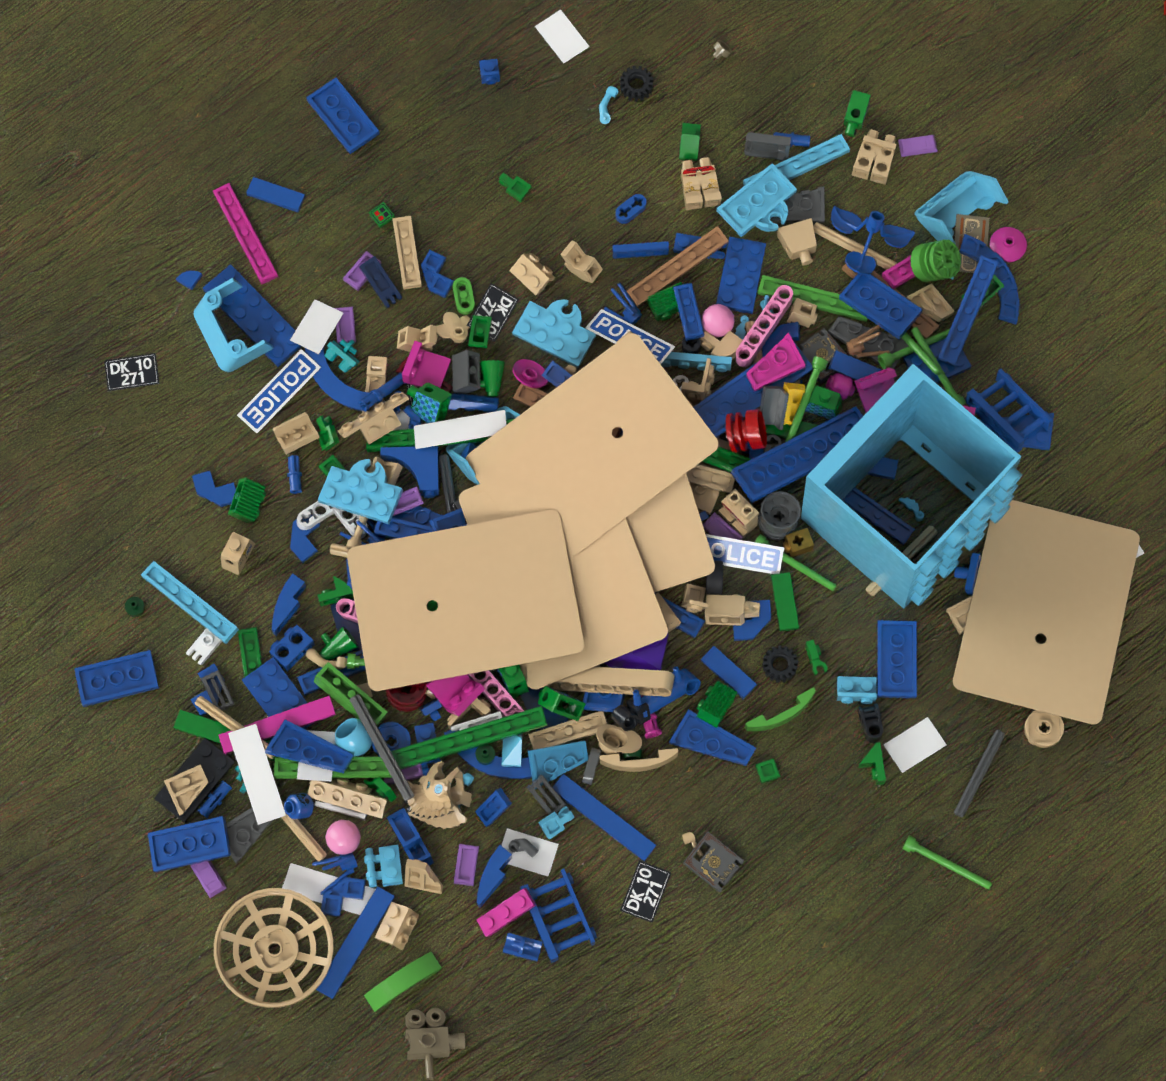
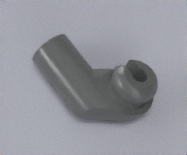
(519, 845)

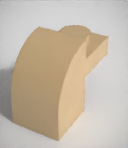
(581, 264)
(407, 336)
(726, 347)

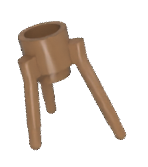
(856, 345)

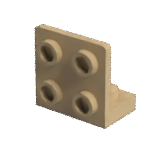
(696, 393)

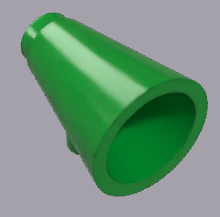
(492, 374)
(338, 645)

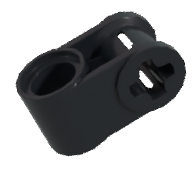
(871, 719)

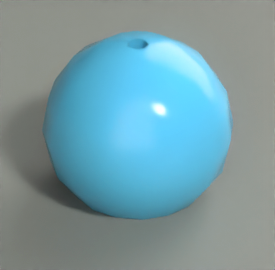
(353, 737)

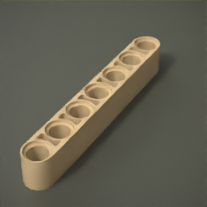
(618, 681)

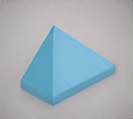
(512, 751)

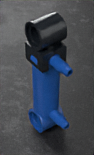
(640, 708)

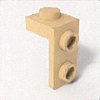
(694, 598)
(479, 706)

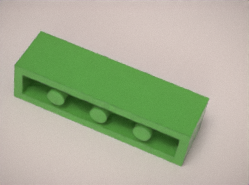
(343, 689)

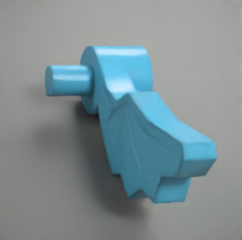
(740, 330)
(911, 505)

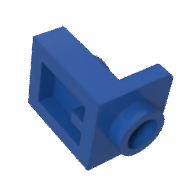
(489, 71)

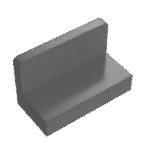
(774, 405)

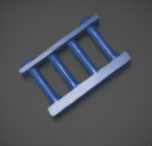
(1001, 426)
(546, 931)

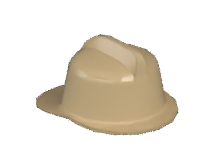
(616, 740)

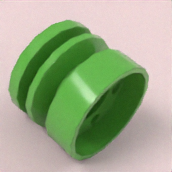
(935, 260)

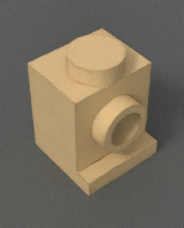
(803, 313)

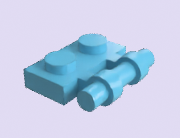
(390, 866)

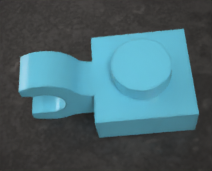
(554, 823)

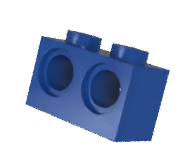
(296, 651)

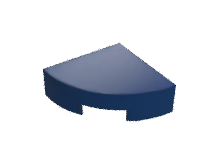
(189, 278)

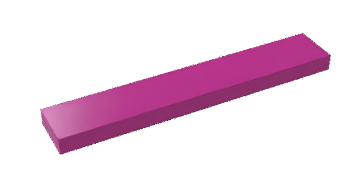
(245, 233)
(300, 716)

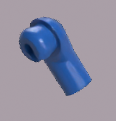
(414, 418)

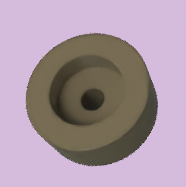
(722, 49)

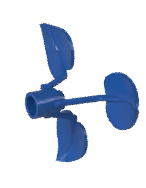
(847, 222)

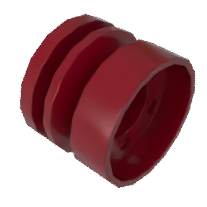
(407, 702)

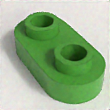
(463, 297)

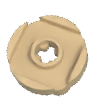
(1036, 736)

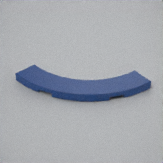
(1008, 295)
(332, 385)
(495, 768)

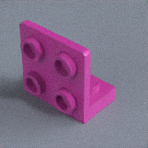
(424, 367)
(874, 386)
(455, 692)

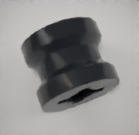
(691, 348)

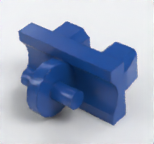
(522, 947)

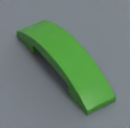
(760, 723)
(402, 980)

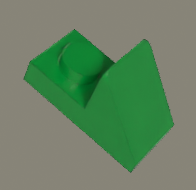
(689, 141)
(480, 331)
(330, 597)
(875, 759)

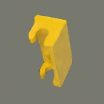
(795, 395)

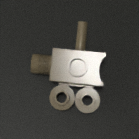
(430, 1041)

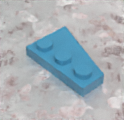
(556, 759)

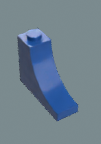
(421, 463)

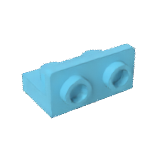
(856, 689)

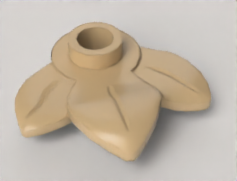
(453, 326)

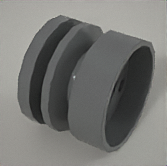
(783, 507)

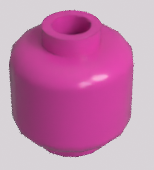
(841, 384)

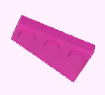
(777, 364)

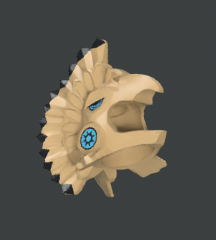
(436, 799)

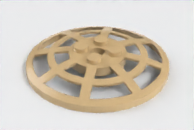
(264, 939)

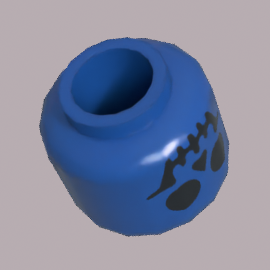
(299, 806)

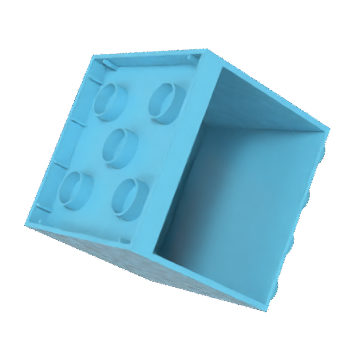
(961, 451)

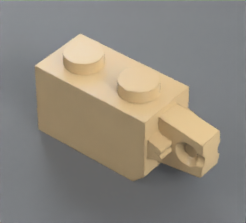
(729, 609)

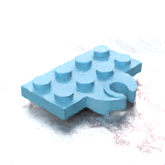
(759, 202)
(555, 331)
(361, 491)

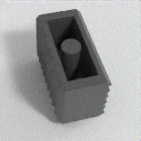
(466, 372)

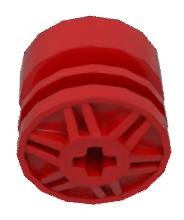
(742, 431)

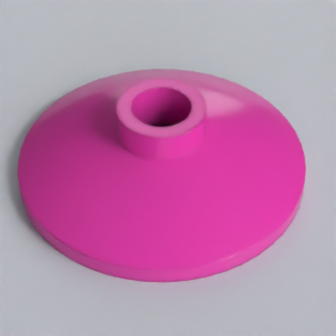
(1008, 252)
(529, 373)

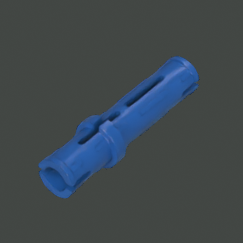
(377, 395)

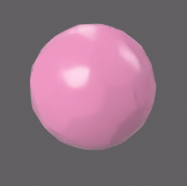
(717, 320)
(343, 837)

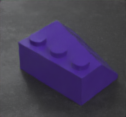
(645, 658)

